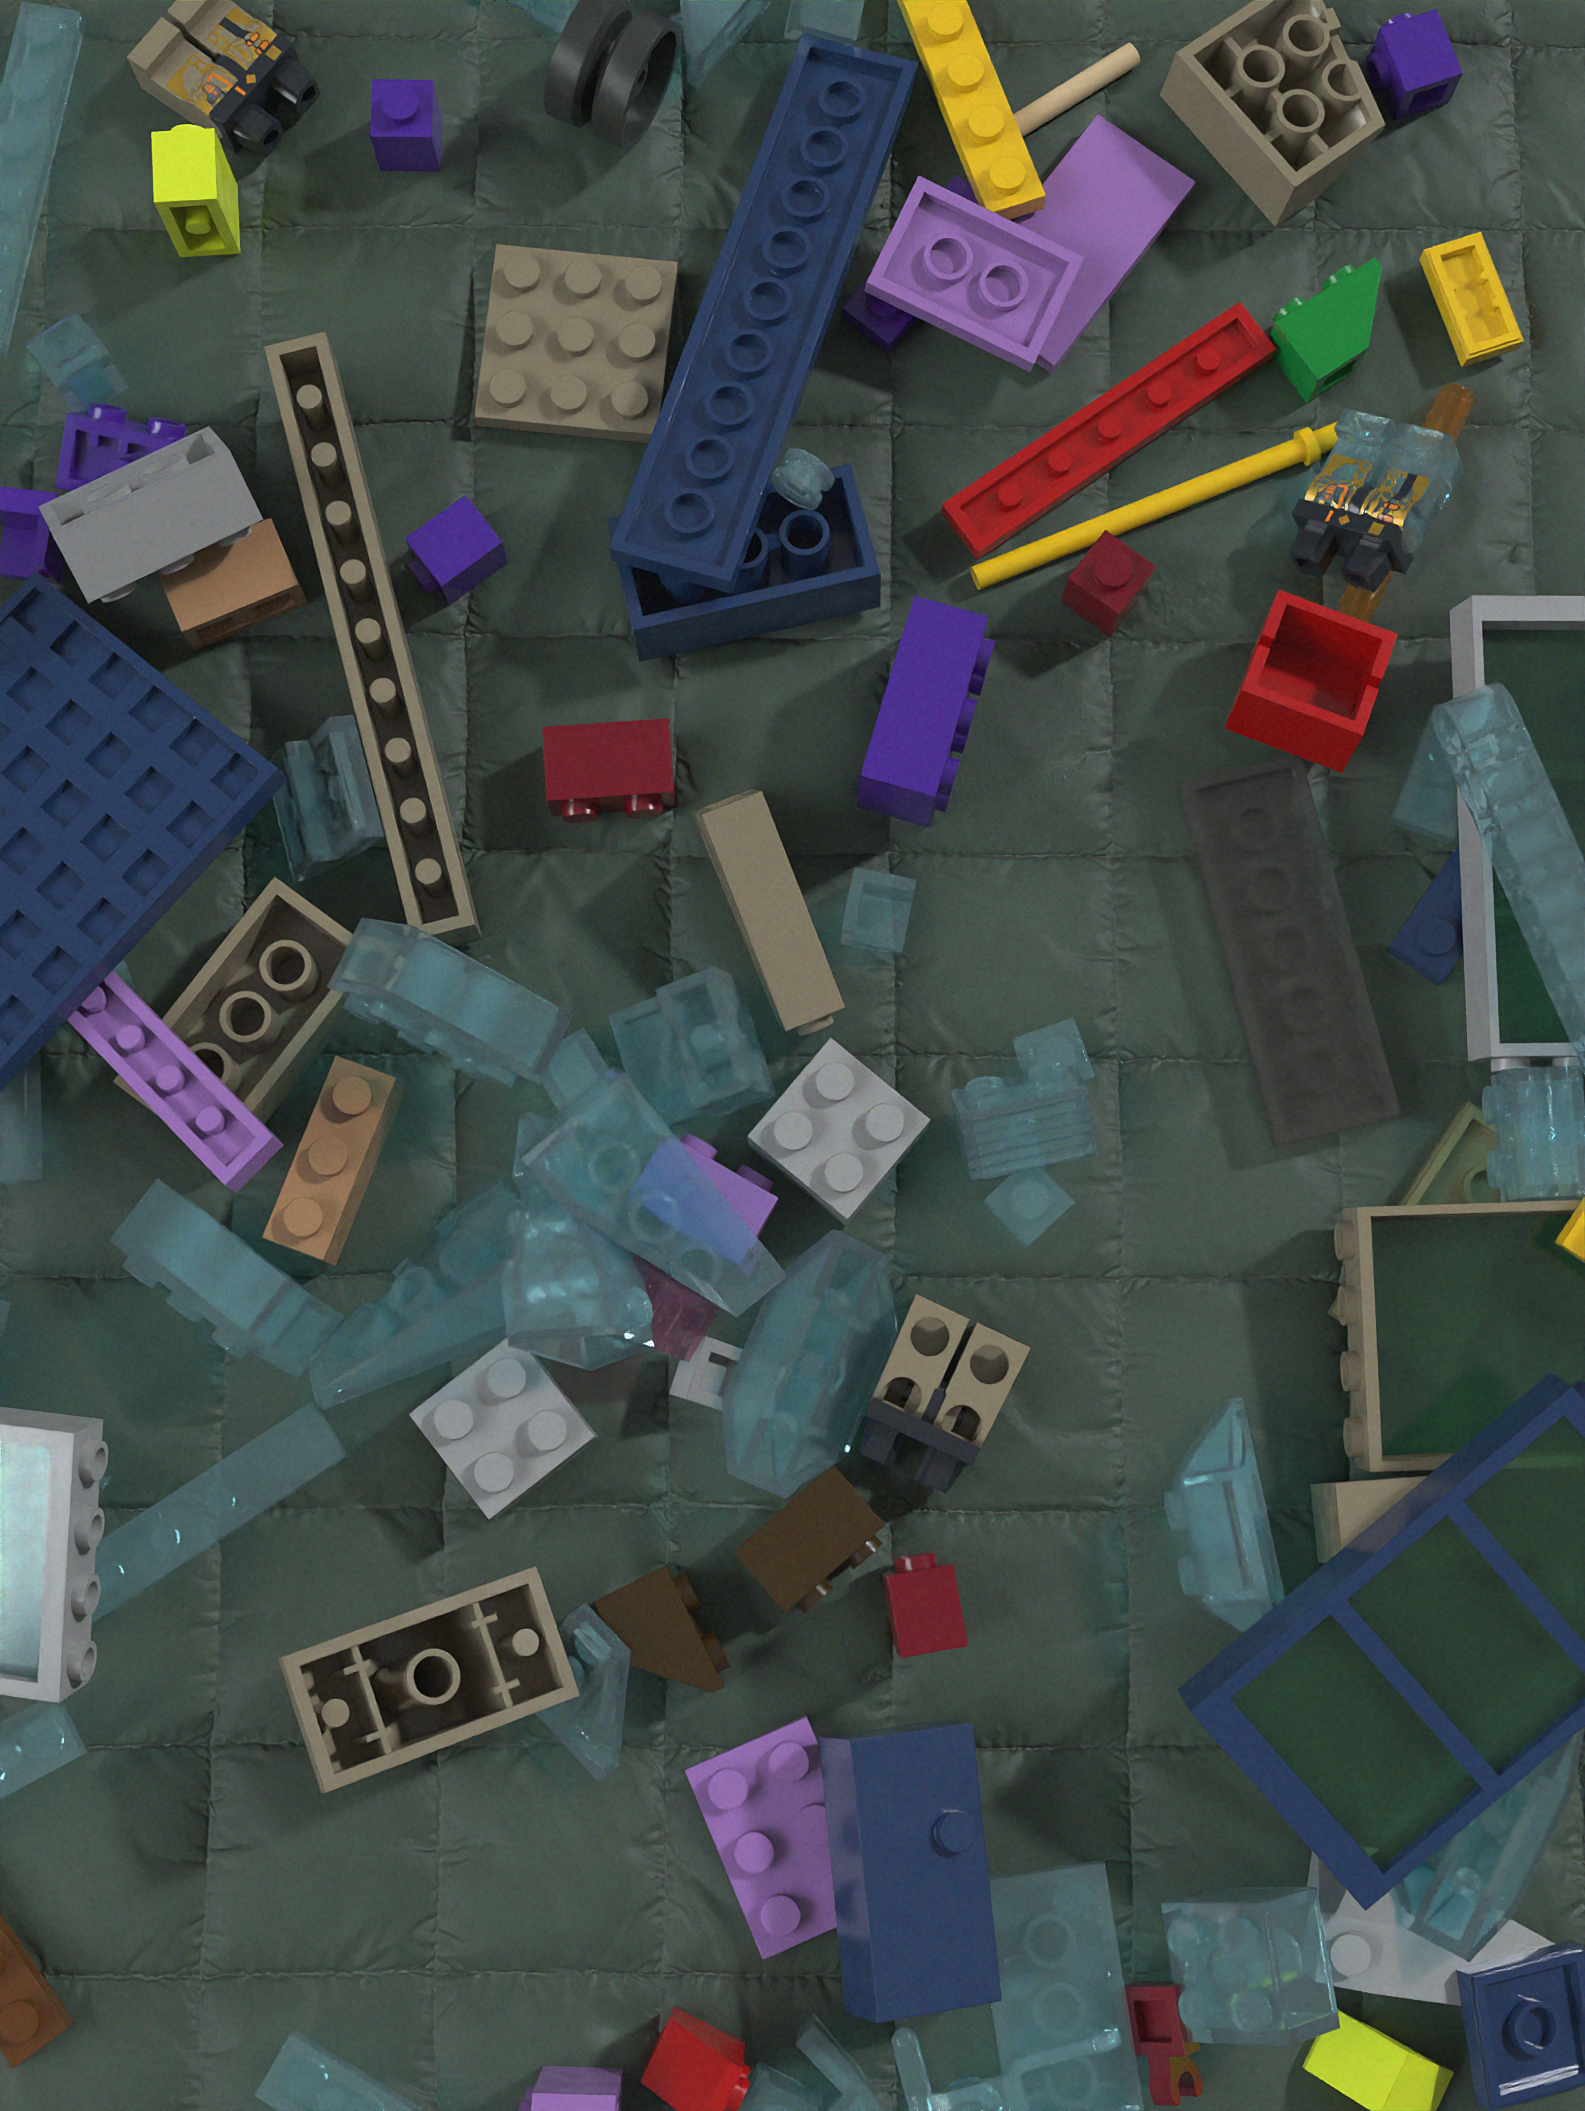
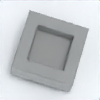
(706, 1374)

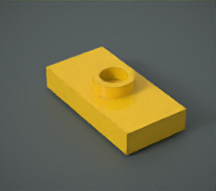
(1471, 299)

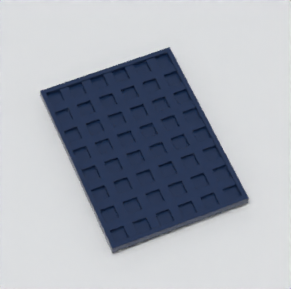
(105, 807)

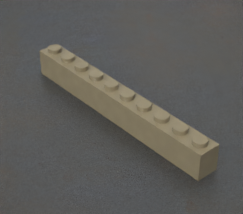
(372, 640)

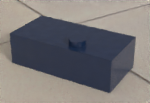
(794, 573)
(909, 1870)

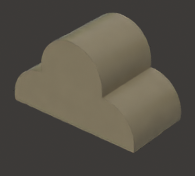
(427, 1679)

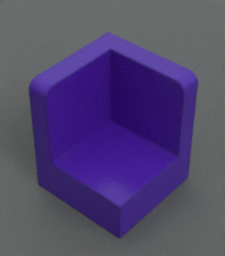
(26, 539)

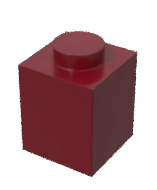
(1107, 583)

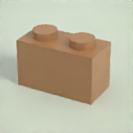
(234, 587)

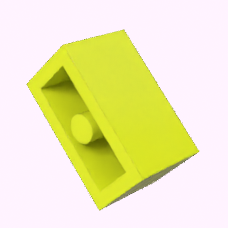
(195, 191)

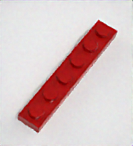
(1108, 430)

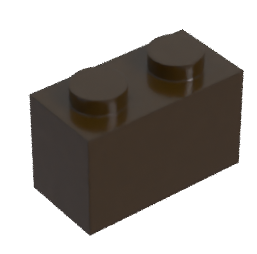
(811, 1540)

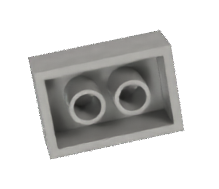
(151, 515)

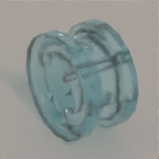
(802, 478)

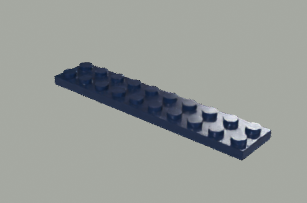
(764, 315)

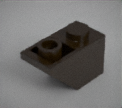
(659, 1629)

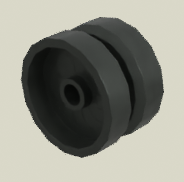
(612, 69)

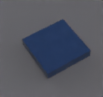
(1525, 2024)

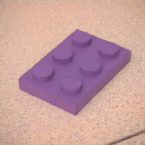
(974, 273)
(772, 1832)

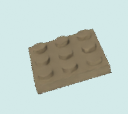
(576, 343)

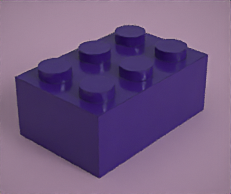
(925, 712)

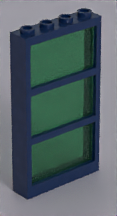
(1421, 1654)

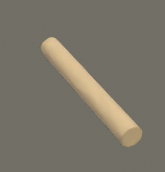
(1077, 88)

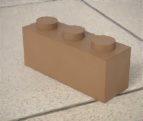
(335, 1161)

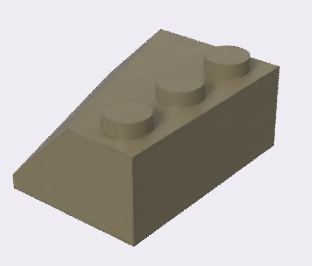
(1275, 101)

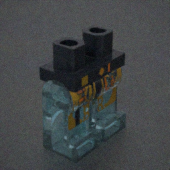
(1374, 498)

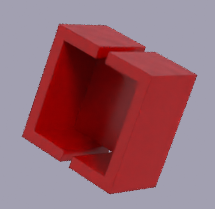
(1307, 680)

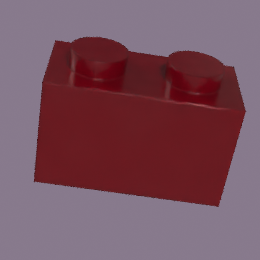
(609, 769)
(924, 1605)

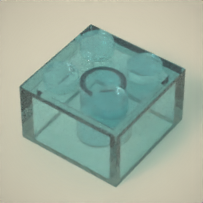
(1251, 1965)

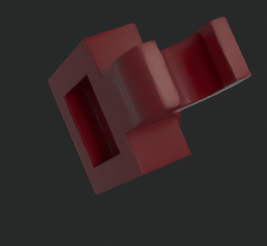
(1163, 2039)

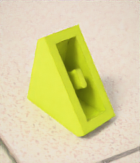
(1376, 2068)

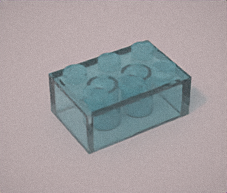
(448, 1003)

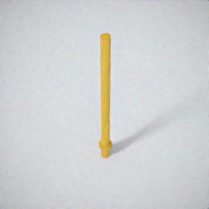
(1304, 448)

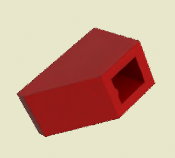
(696, 2066)

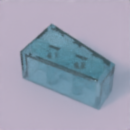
(223, 1280)

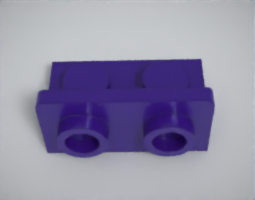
(104, 441)

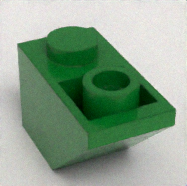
(1329, 334)

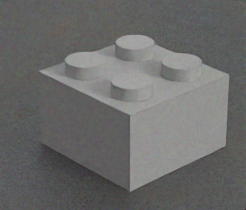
(838, 1132)
(503, 1427)

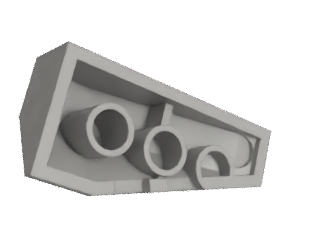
(1381, 1957)

